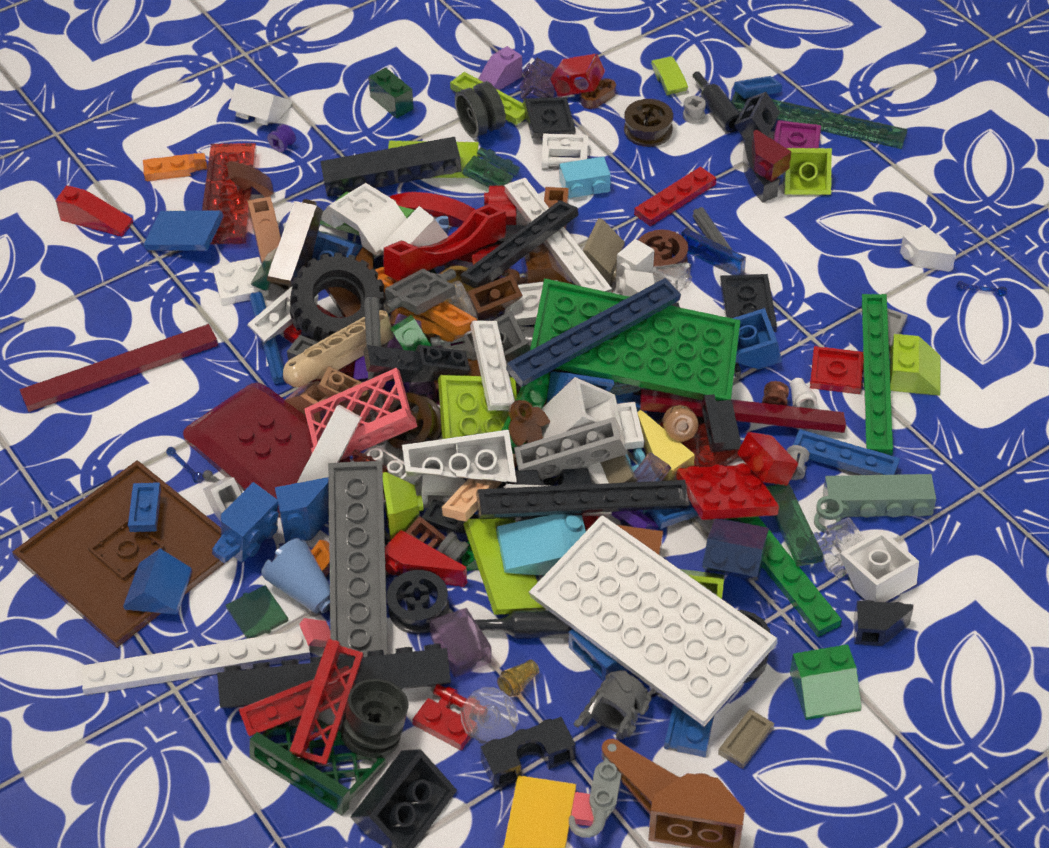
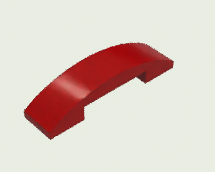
(436, 205)

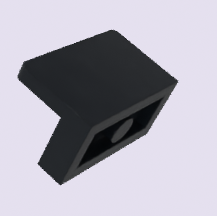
(720, 424)

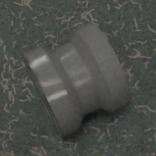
(453, 547)

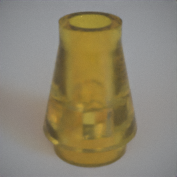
(517, 678)

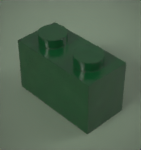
(391, 92)

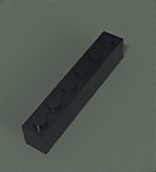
(391, 166)

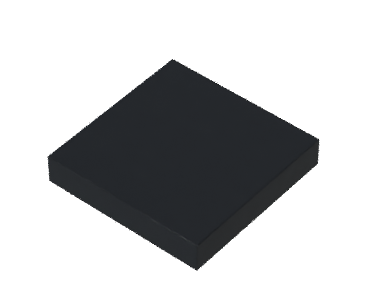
(548, 116)

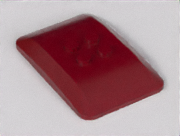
(254, 439)

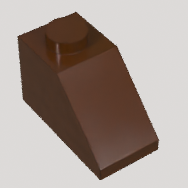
(494, 297)

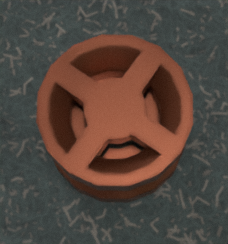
(775, 393)

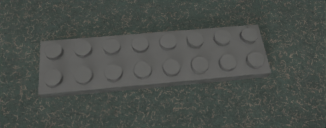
(357, 556)

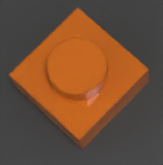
(321, 554)

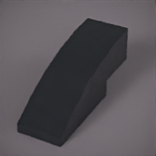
(761, 186)

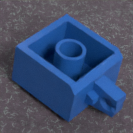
(247, 524)

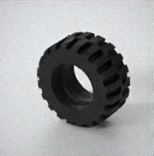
(328, 273)

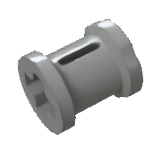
(804, 456)

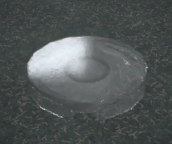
(489, 715)

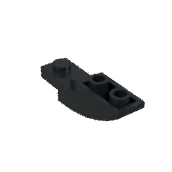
(421, 365)

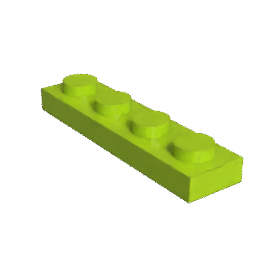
(513, 108)

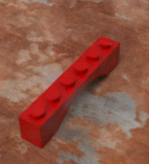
(480, 228)

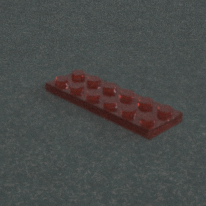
(226, 195)

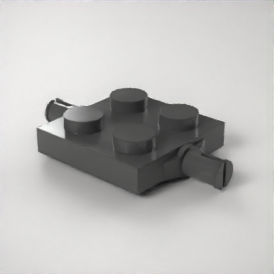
(420, 291)

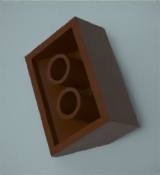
(541, 265)

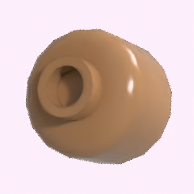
(680, 423)

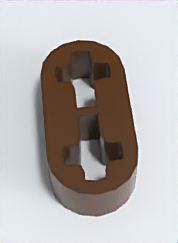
(604, 92)

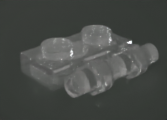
(842, 536)

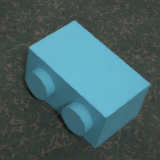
(585, 177)

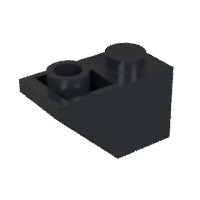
(880, 621)

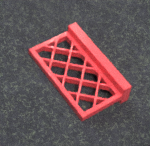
(367, 433)

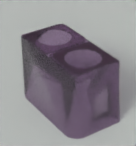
(464, 641)

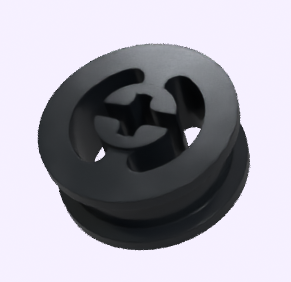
(416, 587)

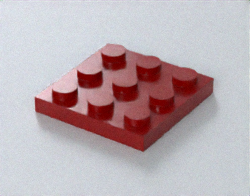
(727, 492)

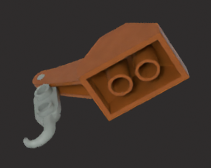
(682, 810)

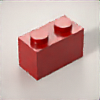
(767, 458)

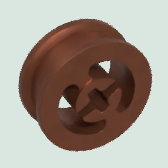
(664, 245)

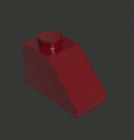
(769, 157)

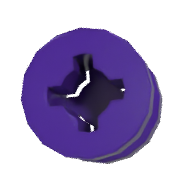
(281, 138)

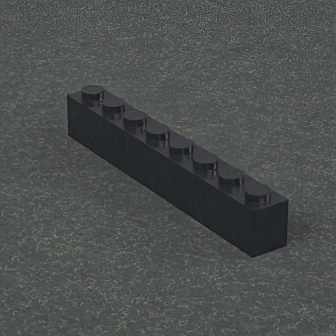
(404, 669)

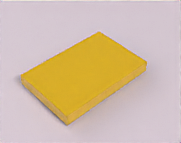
(540, 814)

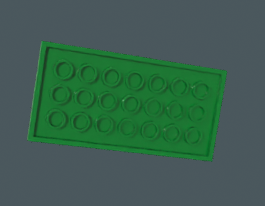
(668, 352)

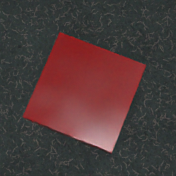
(836, 370)

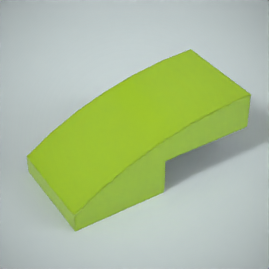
(670, 75)

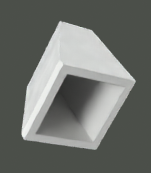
(578, 406)

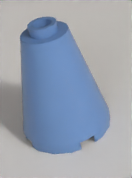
(299, 576)

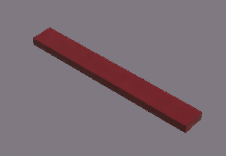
(118, 367)
(752, 412)

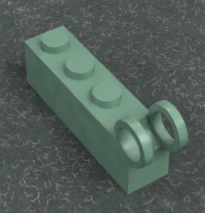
(875, 496)

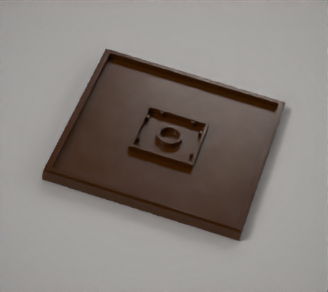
(93, 556)

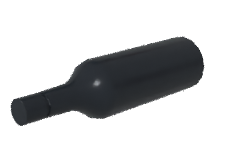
(718, 103)
(528, 624)

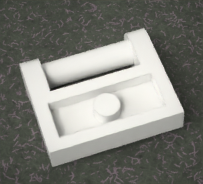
(563, 146)

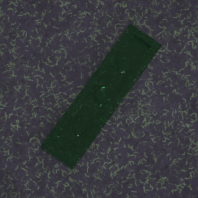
(795, 527)

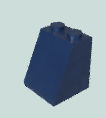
(735, 549)

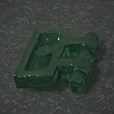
(487, 174)

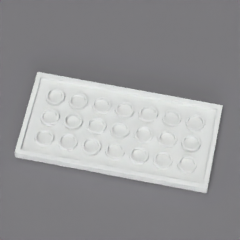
(653, 619)

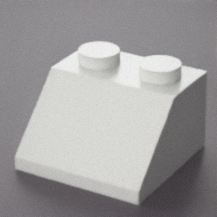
(258, 104)
(880, 567)

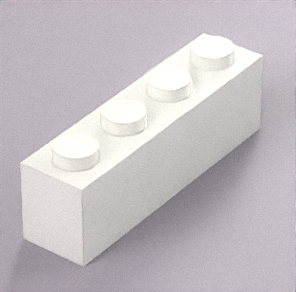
(472, 456)

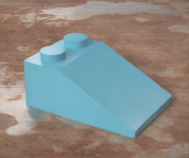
(538, 543)

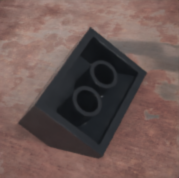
(404, 801)

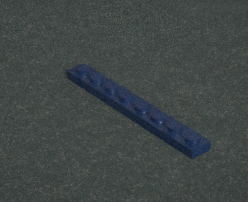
(592, 332)

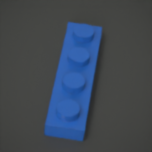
(846, 455)

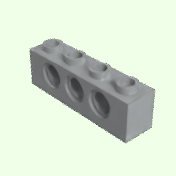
(572, 449)

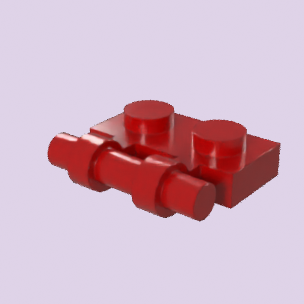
(440, 720)

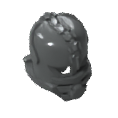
(617, 704)

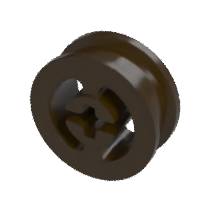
(648, 122)
(427, 420)

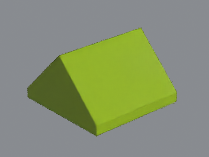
(808, 172)

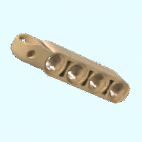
(333, 351)

